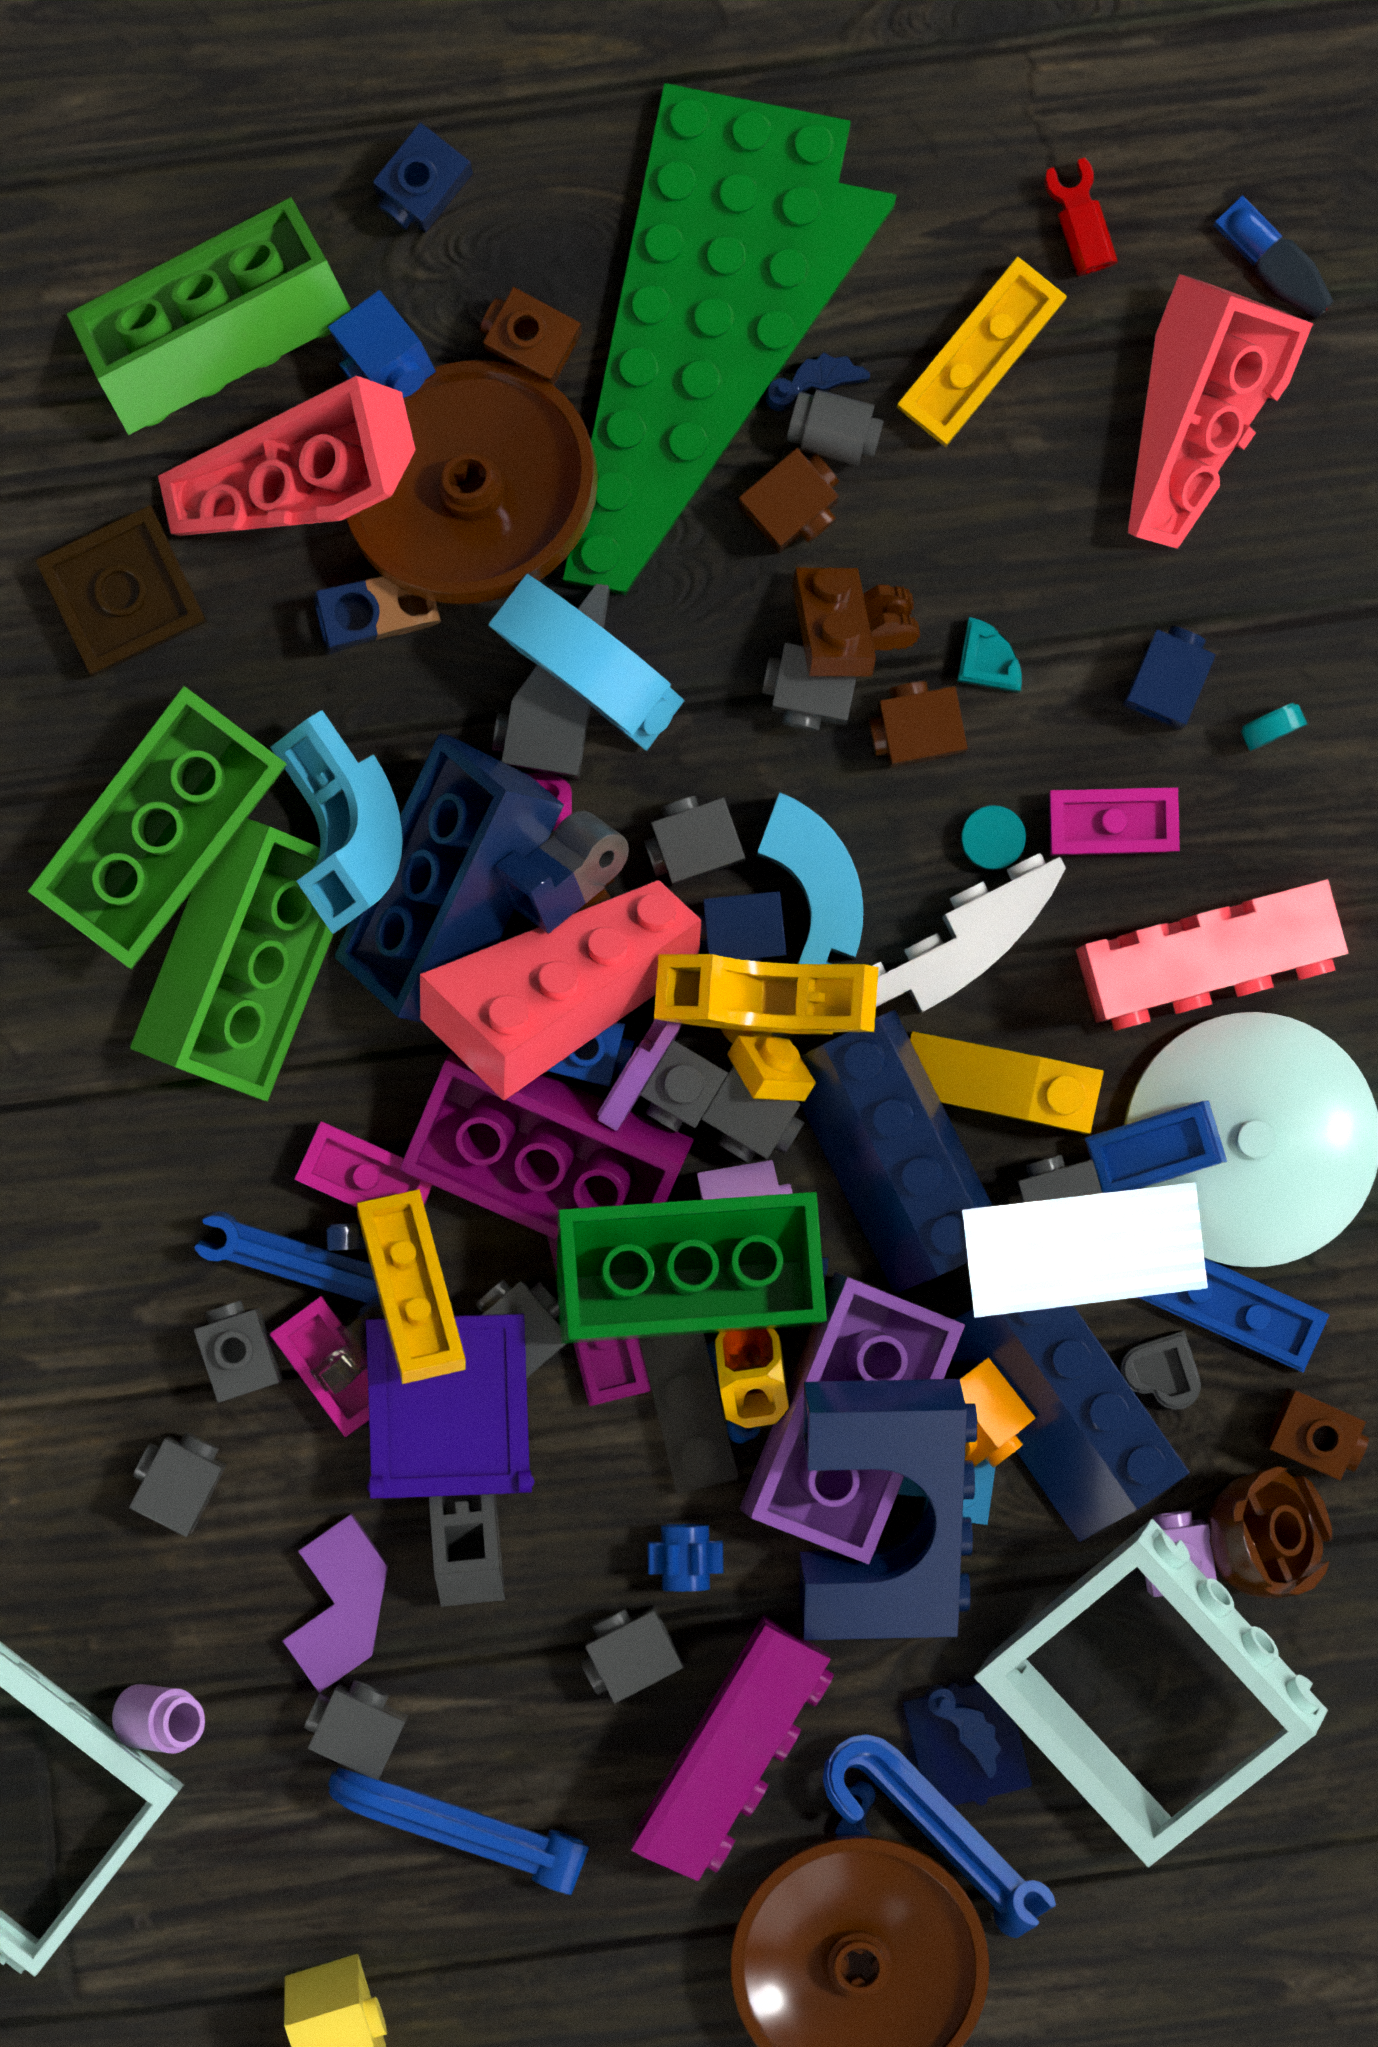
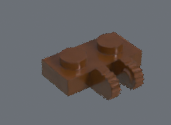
(846, 626)

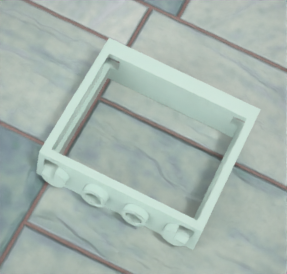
(1085, 1757)
(128, 1764)

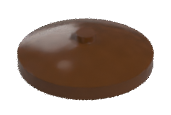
(491, 490)
(859, 1950)

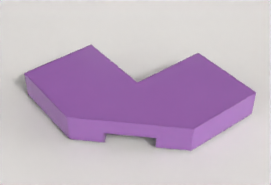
(637, 1073)
(355, 1581)

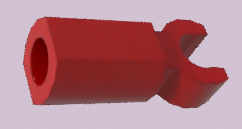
(1082, 221)

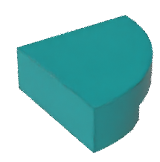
(988, 659)

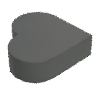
(1164, 1369)

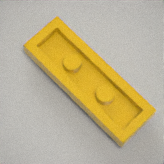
(981, 351)
(411, 1286)

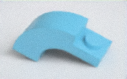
(587, 661)
(354, 819)
(825, 872)

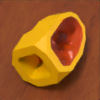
(752, 1377)

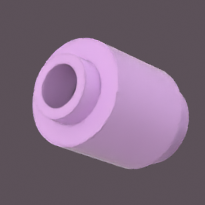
(157, 1718)

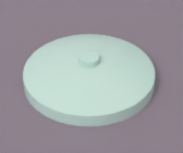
(1291, 1127)

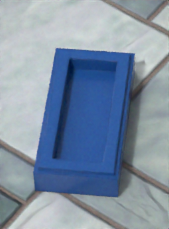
(1157, 1148)

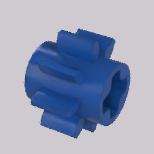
(685, 1557)

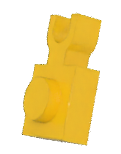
(769, 1065)

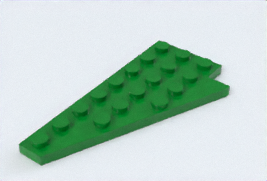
(721, 283)

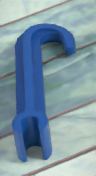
(289, 1258)
(551, 1859)
(1014, 1899)

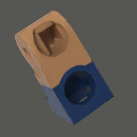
(370, 612)

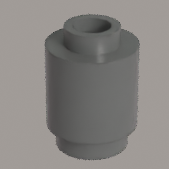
(834, 427)

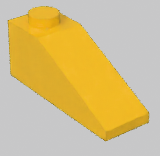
(1010, 1083)

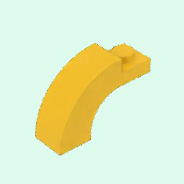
(765, 995)

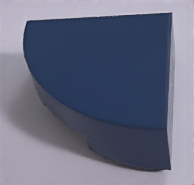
(345, 1237)

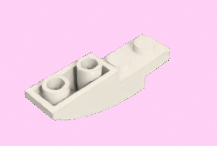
(981, 930)

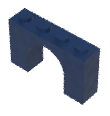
(917, 1581)

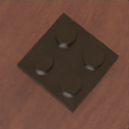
(121, 591)

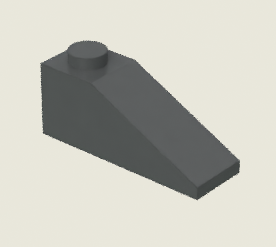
(546, 717)
(466, 1549)

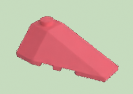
(1207, 382)
(298, 466)

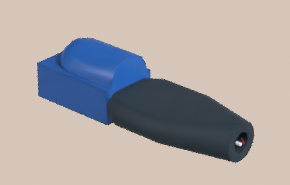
(1276, 260)

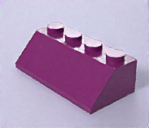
(538, 1149)
(731, 1749)

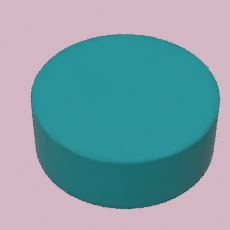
(1273, 726)
(993, 837)

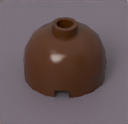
(1270, 1534)

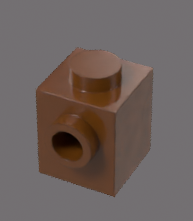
(529, 334)
(792, 500)
(918, 725)
(1317, 1435)

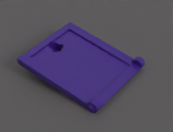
(456, 1428)

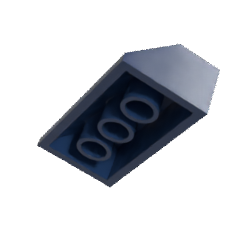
(447, 890)
(893, 1151)
(1091, 1434)

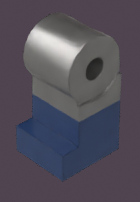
(563, 870)

